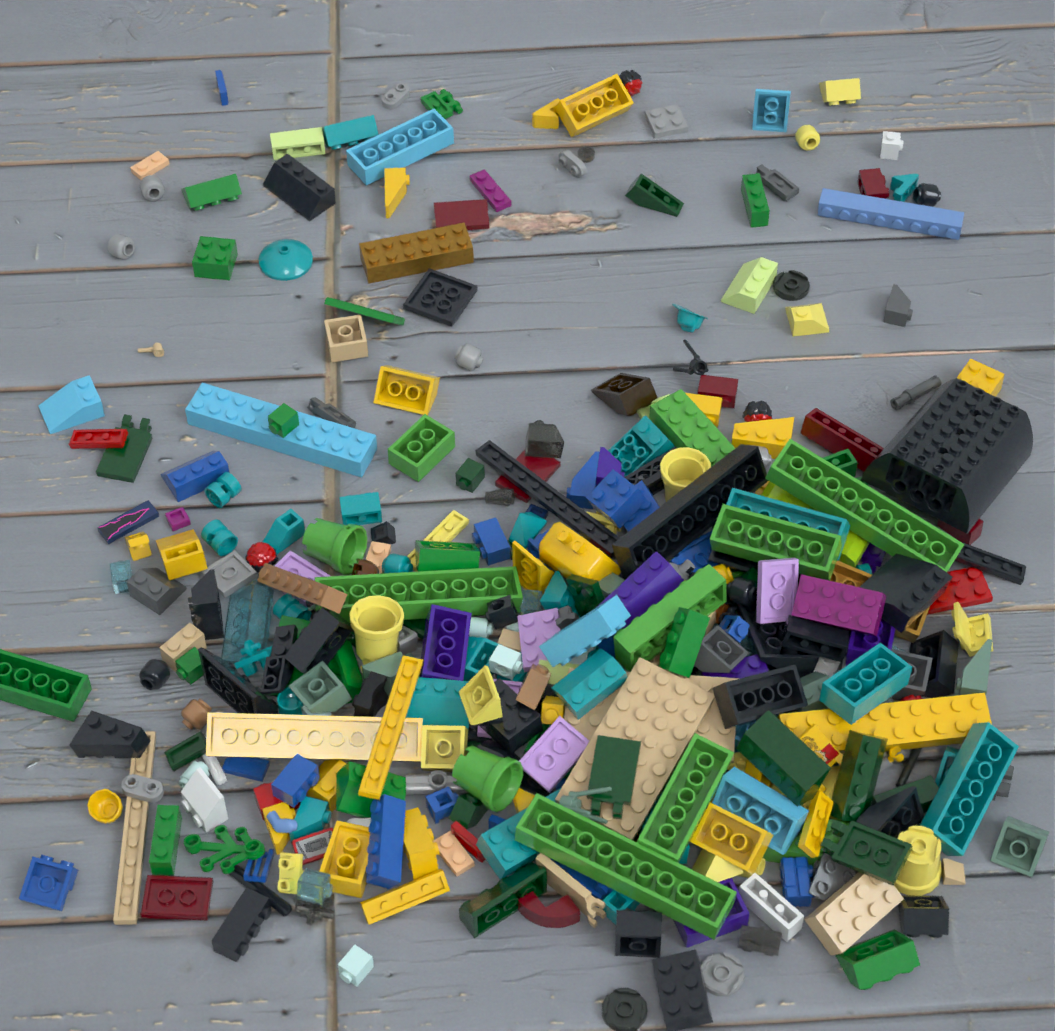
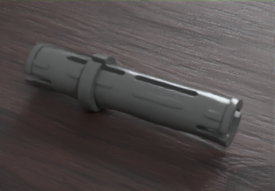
(910, 395)

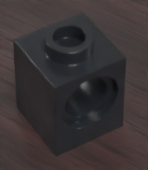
(502, 612)

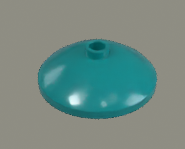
(285, 259)

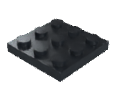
(440, 297)

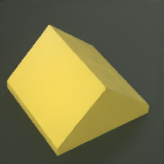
(481, 698)
(715, 867)

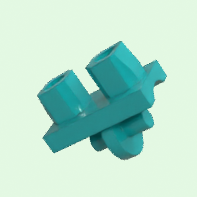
(247, 662)

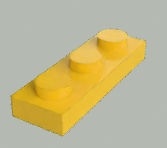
(815, 824)

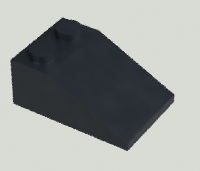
(894, 813)

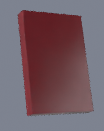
(471, 212)
(541, 466)
(177, 897)

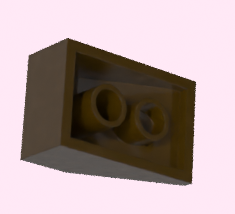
(626, 393)

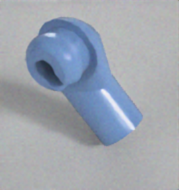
(281, 825)

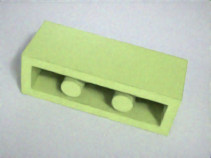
(298, 143)

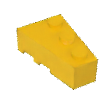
(765, 433)
(418, 844)

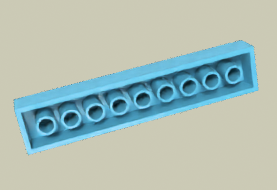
(312, 440)

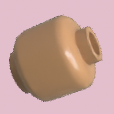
(195, 714)

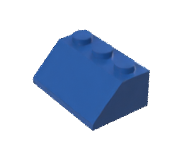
(195, 475)

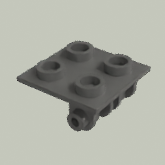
(829, 877)

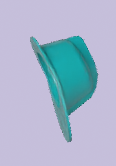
(688, 319)

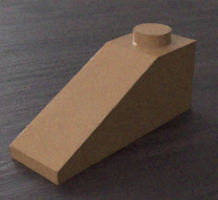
(533, 685)

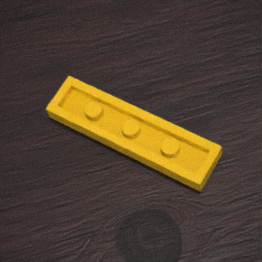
(405, 896)

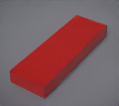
(98, 438)

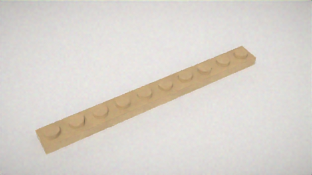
(133, 843)

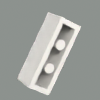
(771, 907)

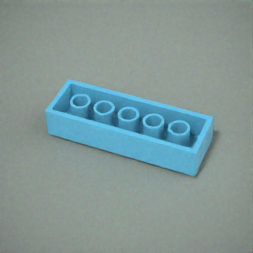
(400, 146)

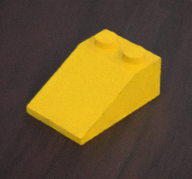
(531, 570)
(347, 859)

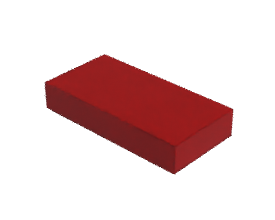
(467, 840)

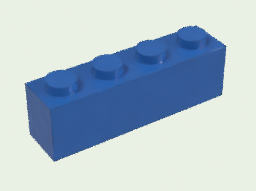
(386, 841)

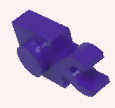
(873, 556)

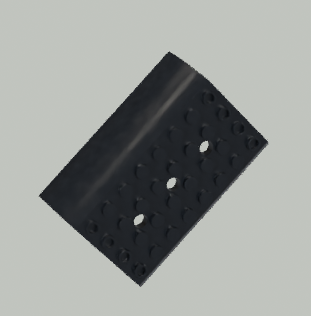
(974, 465)

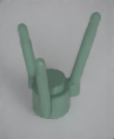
(574, 804)

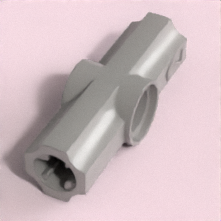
(426, 783)

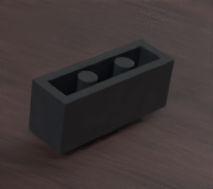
(815, 638)
(241, 925)

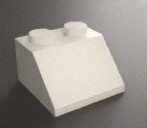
(204, 801)

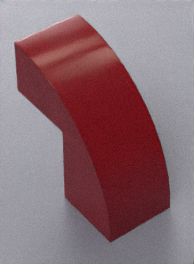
(556, 915)

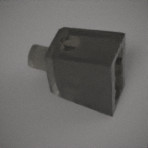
(543, 440)

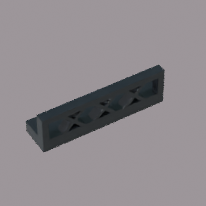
(654, 482)

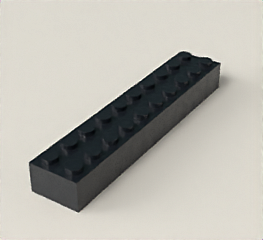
(690, 510)

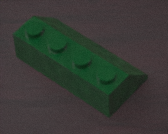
(783, 758)
(857, 775)
(502, 899)

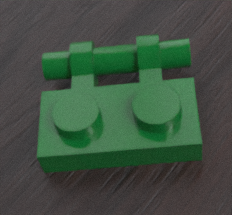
(437, 102)

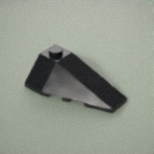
(527, 783)

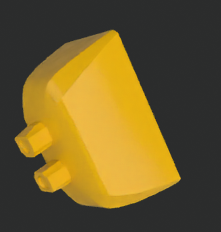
(572, 554)

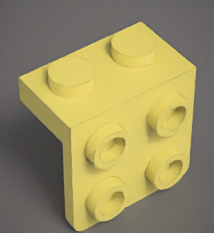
(971, 631)

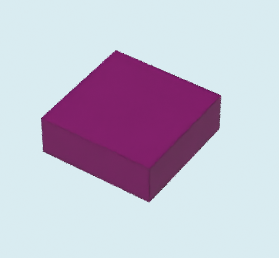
(177, 519)

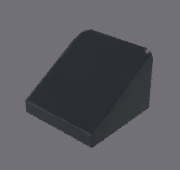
(383, 533)

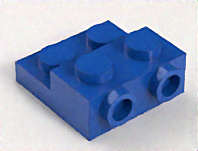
(48, 882)

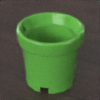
(335, 544)
(488, 777)

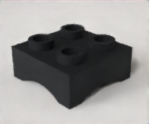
(371, 697)

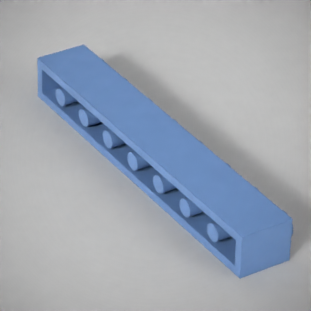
(890, 214)

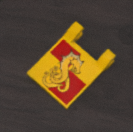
(821, 746)

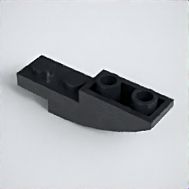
(277, 668)

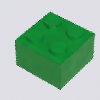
(214, 258)

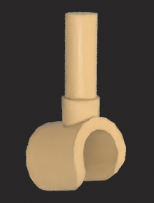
(157, 349)

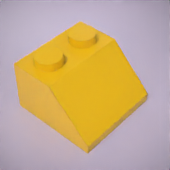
(326, 786)

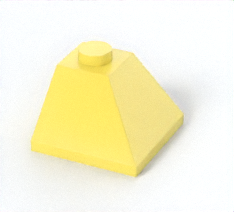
(807, 319)

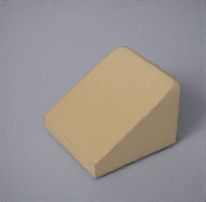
(952, 872)

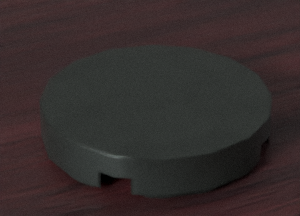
(791, 285)
(624, 1010)

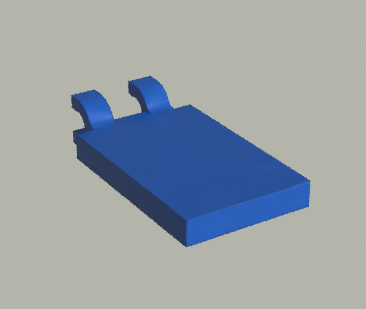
(697, 552)

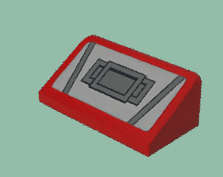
(313, 845)

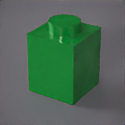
(283, 420)
(189, 666)

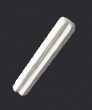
(215, 769)

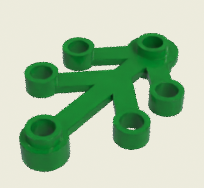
(250, 850)

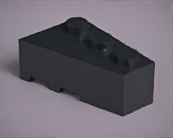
(108, 736)

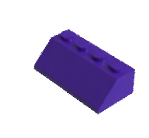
(646, 586)
(445, 643)

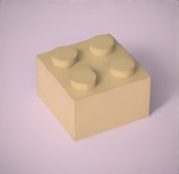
(346, 338)

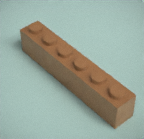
(302, 587)

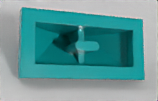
(526, 527)

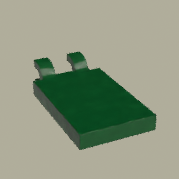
(125, 462)
(613, 767)
(867, 851)

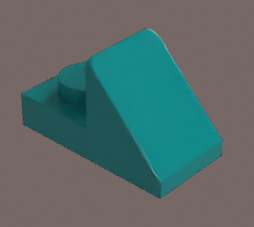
(903, 186)

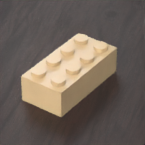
(852, 912)

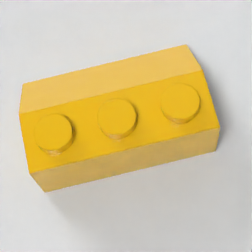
(406, 389)

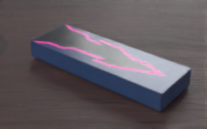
(128, 522)

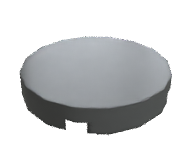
(722, 974)

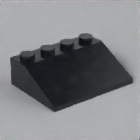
(908, 587)
(768, 640)
(234, 687)

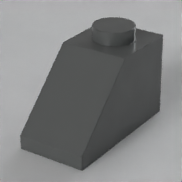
(898, 308)

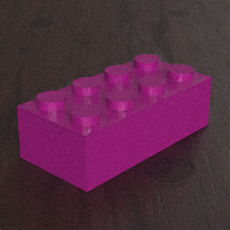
(839, 605)

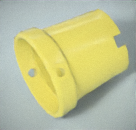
(681, 468)
(376, 626)
(923, 867)

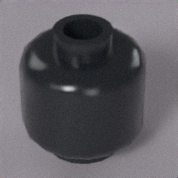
(927, 194)
(742, 591)
(154, 674)

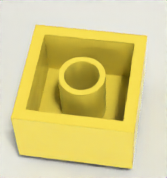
(442, 746)

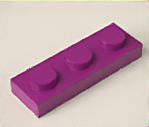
(490, 190)

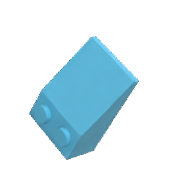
(771, 110)
(72, 405)

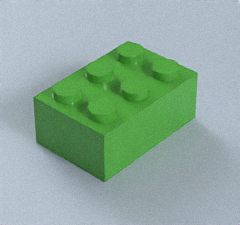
(421, 447)

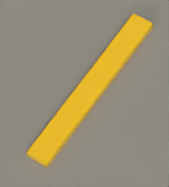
(390, 728)

